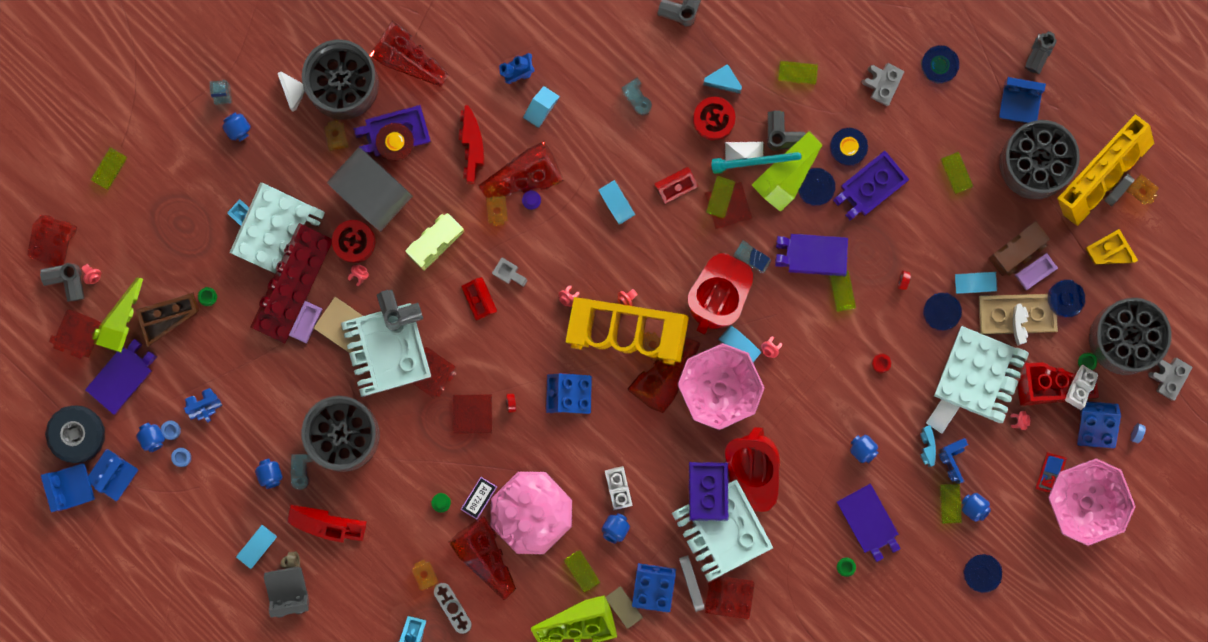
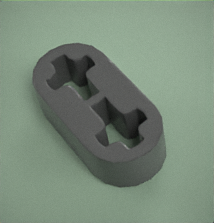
(1119, 190)

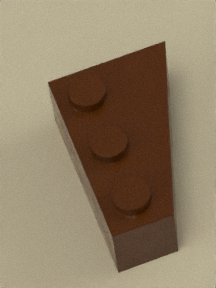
(1019, 249)
(166, 315)

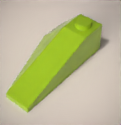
(783, 179)
(113, 329)
(585, 620)

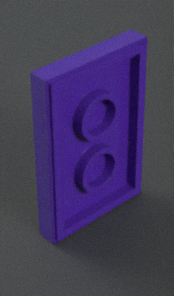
(708, 491)

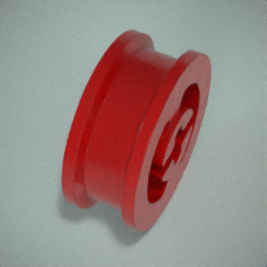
(727, 110)
(350, 255)

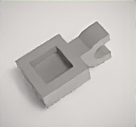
(507, 271)

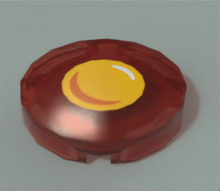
(394, 141)

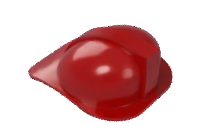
(720, 292)
(756, 467)

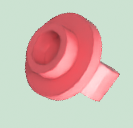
(360, 272)
(91, 275)
(566, 298)
(626, 299)
(770, 349)
(1023, 420)

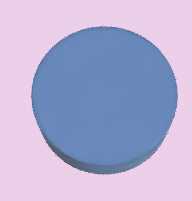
(171, 430)
(1138, 433)
(181, 457)

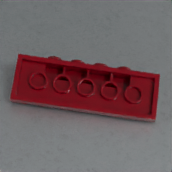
(291, 283)

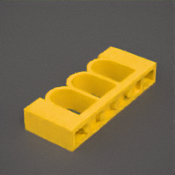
(1106, 170)
(582, 320)

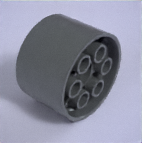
(324, 55)
(1013, 173)
(369, 189)
(1100, 336)
(312, 424)

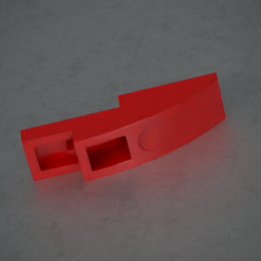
(471, 137)
(325, 526)

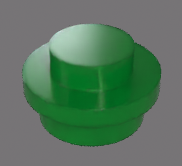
(207, 296)
(1088, 360)
(441, 502)
(846, 567)

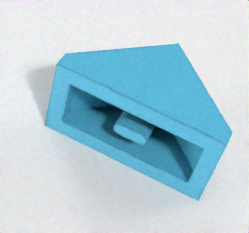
(724, 80)
(540, 106)
(238, 212)
(413, 630)

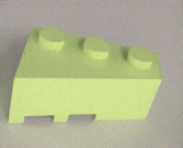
(434, 241)

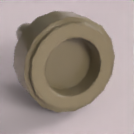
(292, 560)

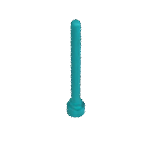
(720, 165)

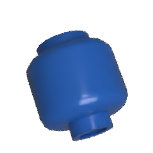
(236, 127)
(150, 437)
(864, 448)
(268, 473)
(975, 507)
(615, 528)

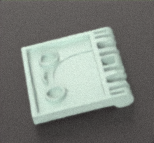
(271, 226)
(391, 355)
(978, 372)
(728, 541)

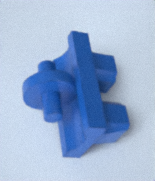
(518, 68)
(202, 408)

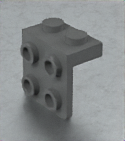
(286, 592)

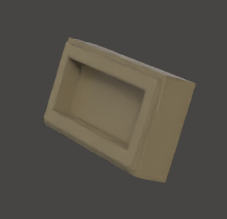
(623, 607)

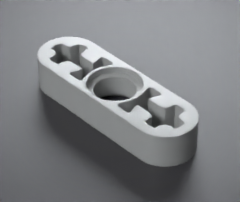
(691, 583)
(460, 609)

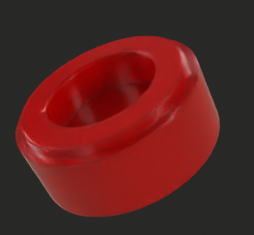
(904, 280)
(881, 363)
(511, 403)

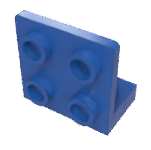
(1021, 100)
(568, 393)
(1099, 425)
(946, 458)
(67, 487)
(654, 587)

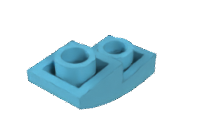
(616, 202)
(976, 282)
(737, 340)
(929, 453)
(256, 546)

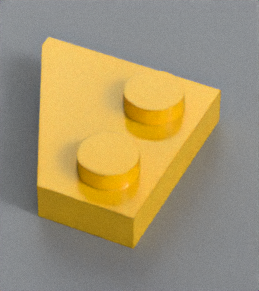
(1111, 250)

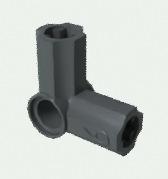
(675, 11)
(1041, 50)
(776, 128)
(72, 284)
(405, 314)

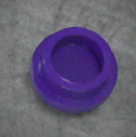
(531, 200)

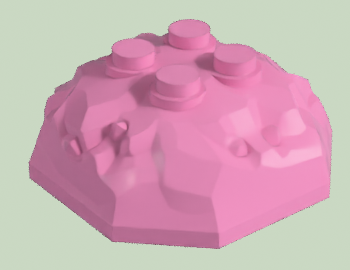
(721, 386)
(1091, 502)
(531, 512)

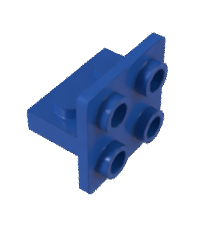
(112, 475)

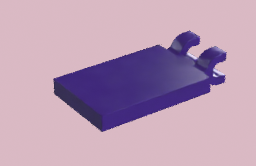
(409, 117)
(871, 185)
(813, 254)
(121, 377)
(869, 521)

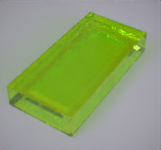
(798, 72)
(109, 168)
(956, 172)
(720, 197)
(842, 292)
(950, 503)
(582, 571)

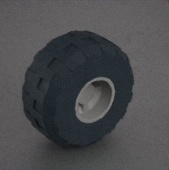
(75, 434)

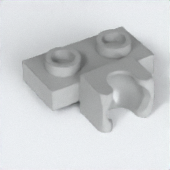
(883, 82)
(1171, 377)

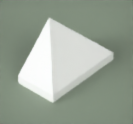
(293, 90)
(743, 150)

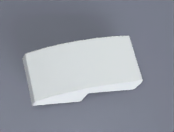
(1019, 317)
(1081, 386)
(942, 415)
(618, 488)

